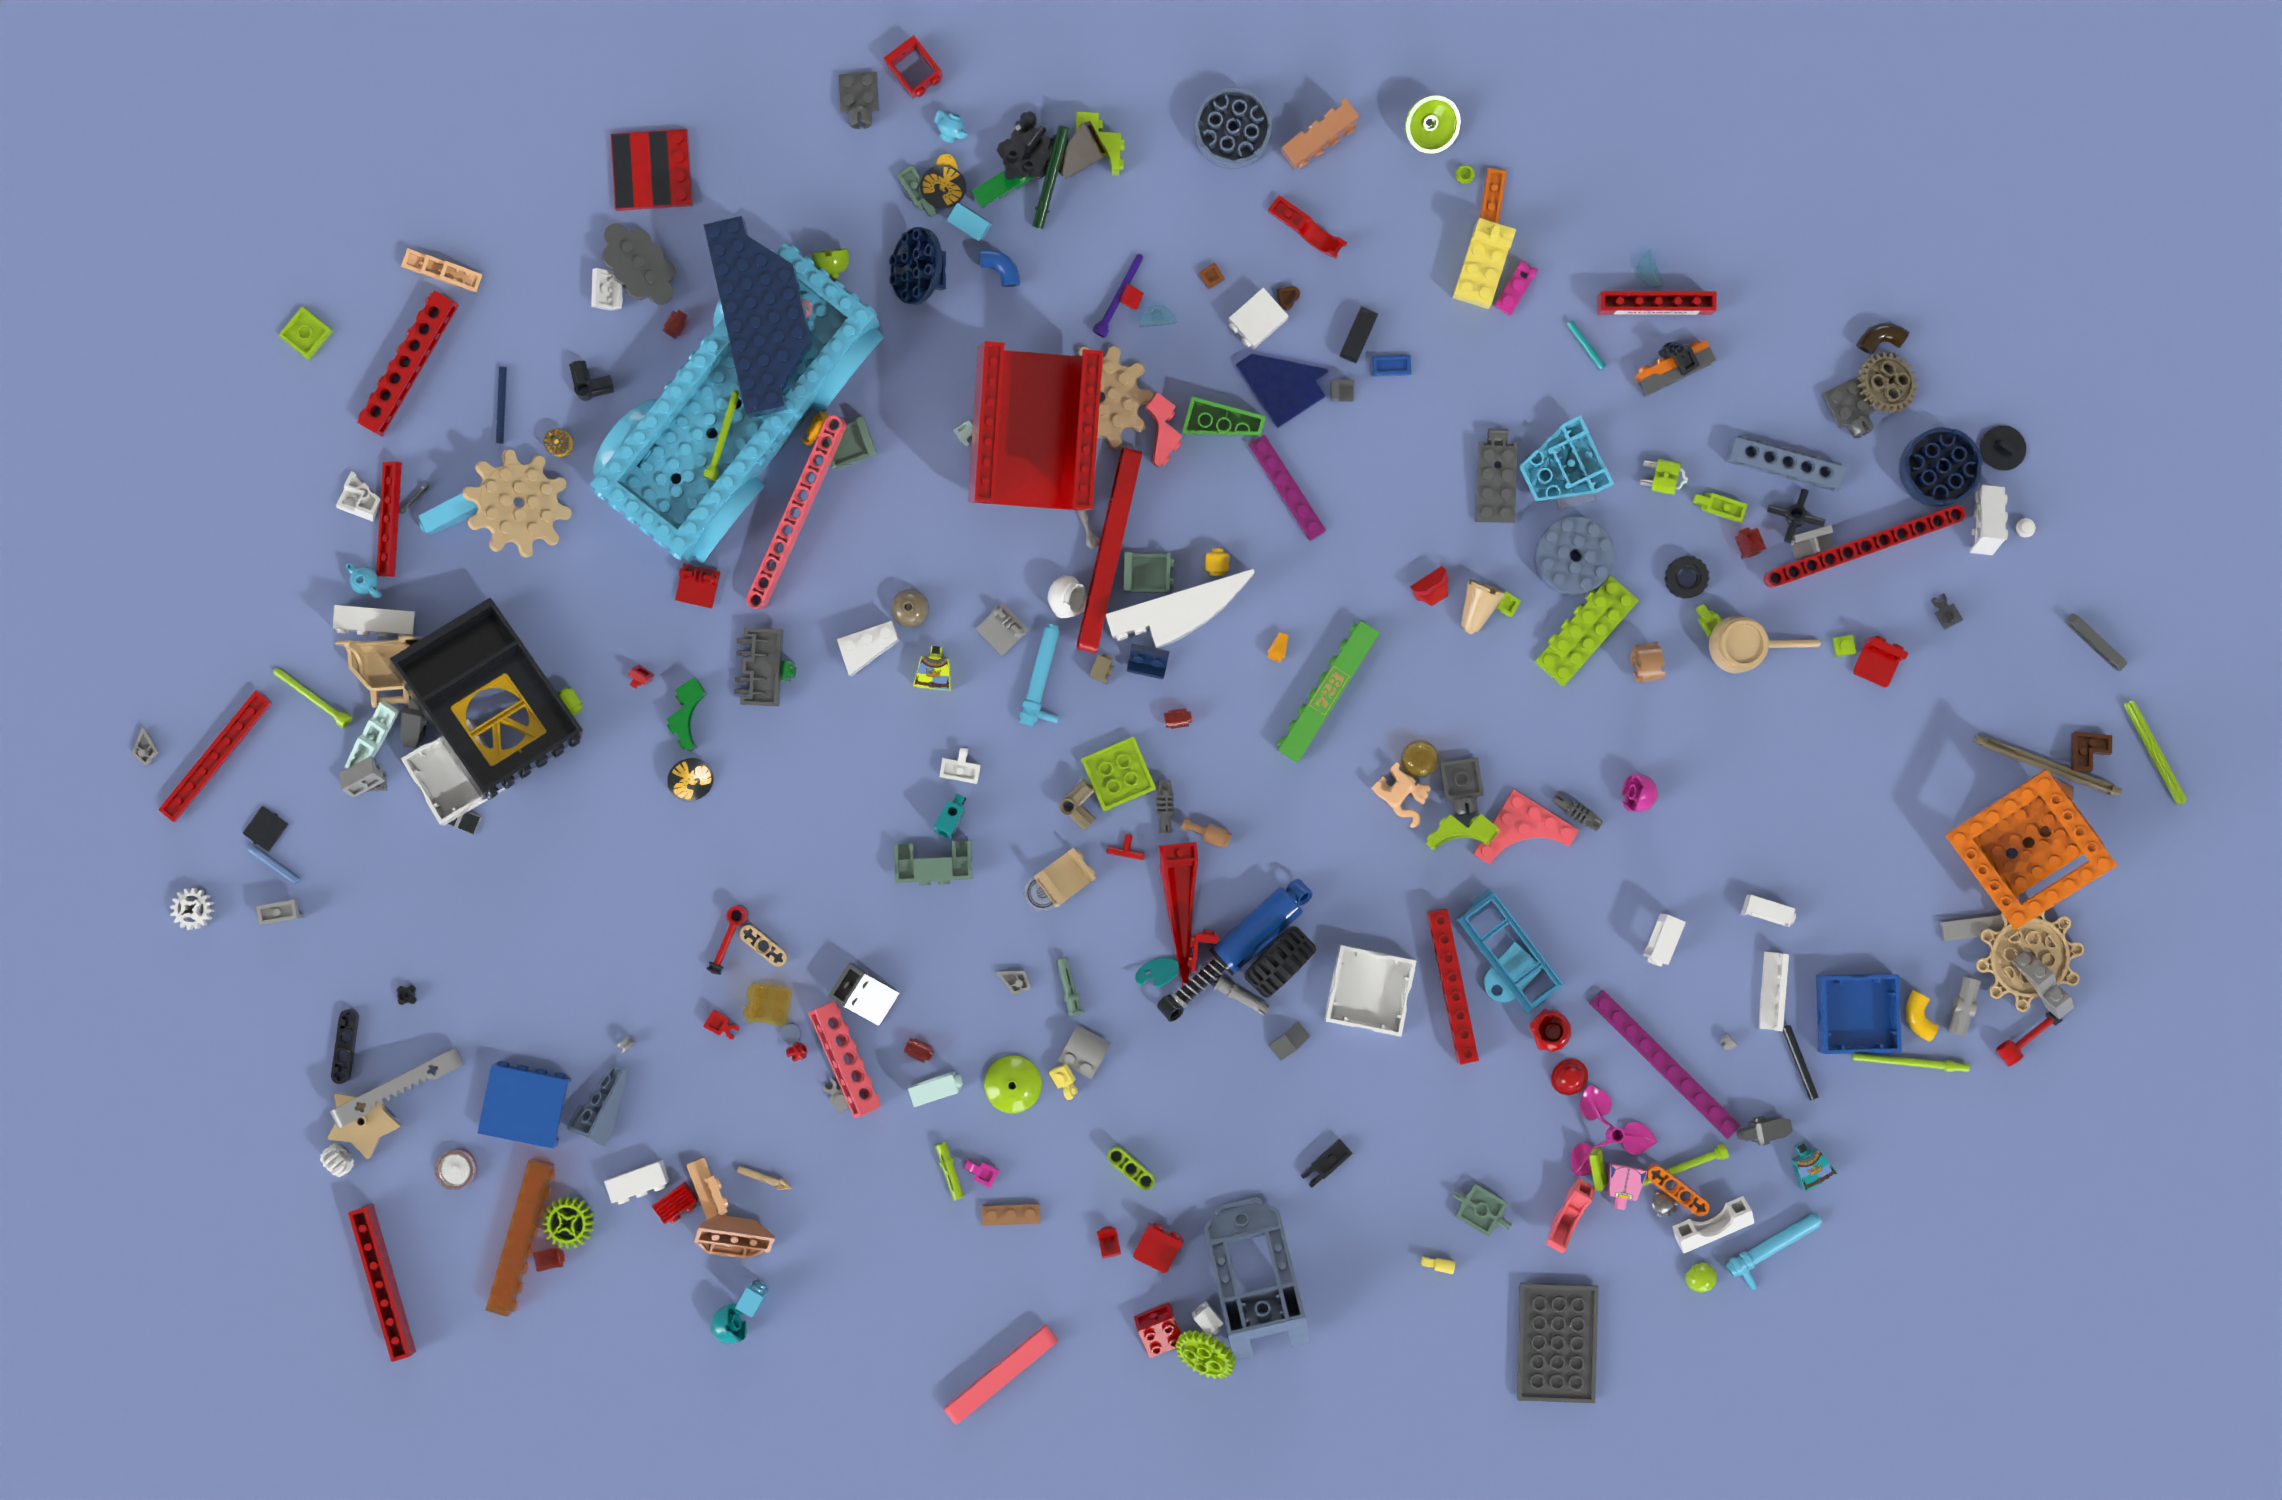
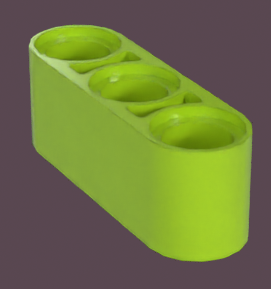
(1135, 1176)

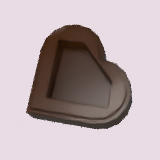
(1287, 297)

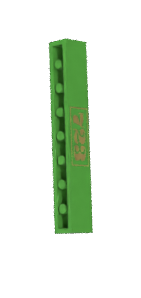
(1328, 691)

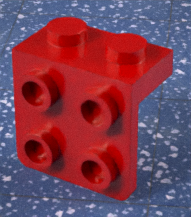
(1879, 661)
(1206, 936)
(1158, 1247)

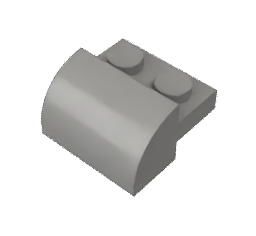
(1084, 1051)

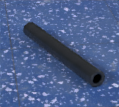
(1800, 1062)

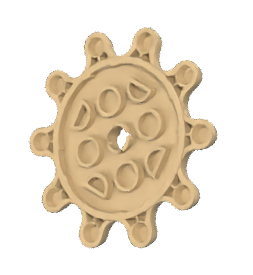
(1122, 397)
(500, 514)
(2044, 941)

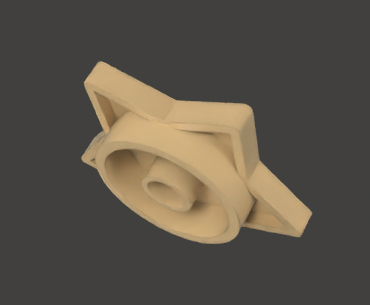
(367, 1135)

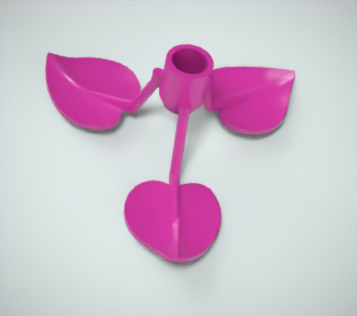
(1634, 1138)

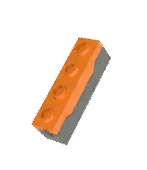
(1666, 371)

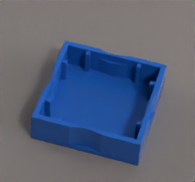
(1858, 1013)

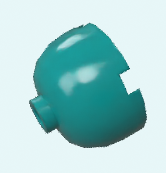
(727, 1325)

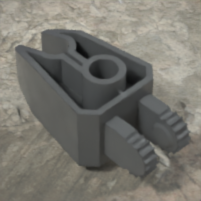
(412, 725)
(1764, 1130)

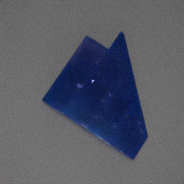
(1282, 385)

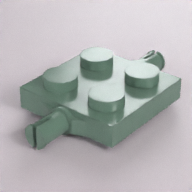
(1481, 1209)

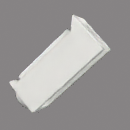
(1768, 910)

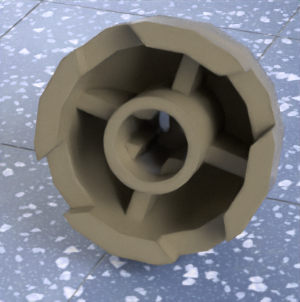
(906, 616)

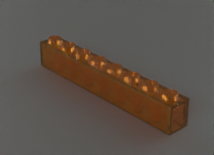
(520, 1237)

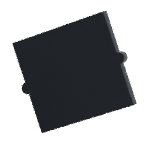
(265, 828)

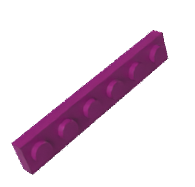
(1287, 487)

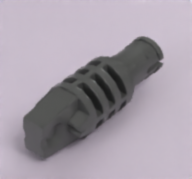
(1165, 805)
(1578, 812)

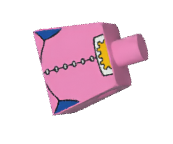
(1624, 1183)

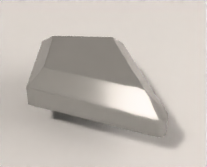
(144, 748)
(1015, 981)

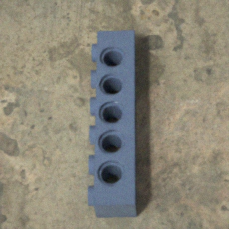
(1738, 456)

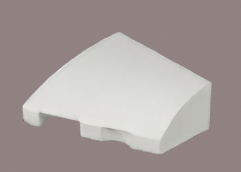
(358, 499)

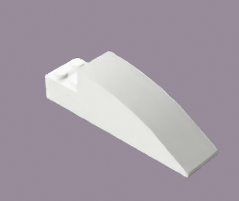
(1177, 613)

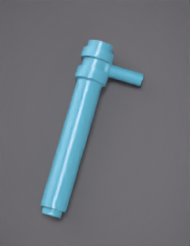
(1031, 704)
(1747, 1260)

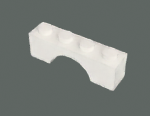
(1732, 1218)

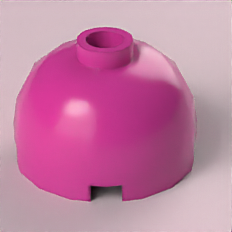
(1639, 793)

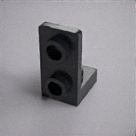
(1682, 355)

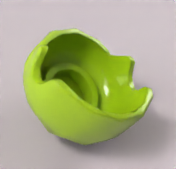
(1701, 1277)

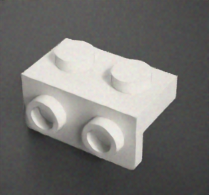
(605, 290)

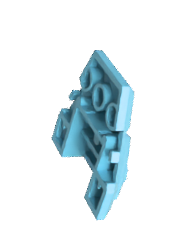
(1566, 465)

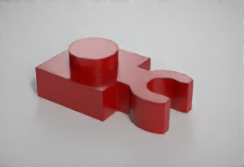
(718, 1022)

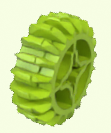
(563, 1217)

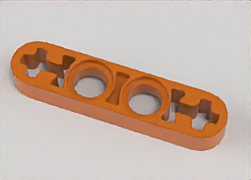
(1676, 1191)

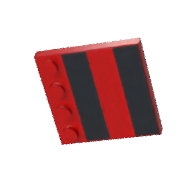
(651, 169)

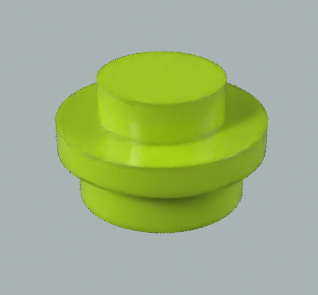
(1465, 174)

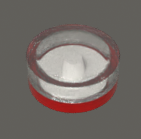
(455, 1169)

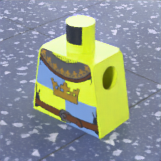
(933, 671)

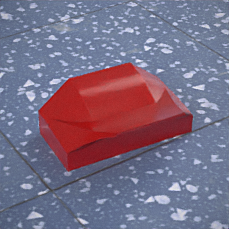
(1432, 587)

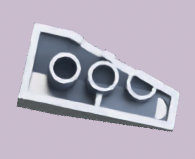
(599, 1114)

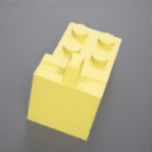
(1483, 263)

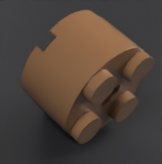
(1648, 662)

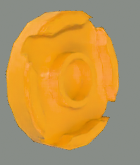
(815, 428)

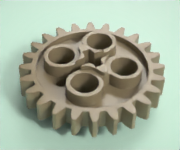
(1887, 382)

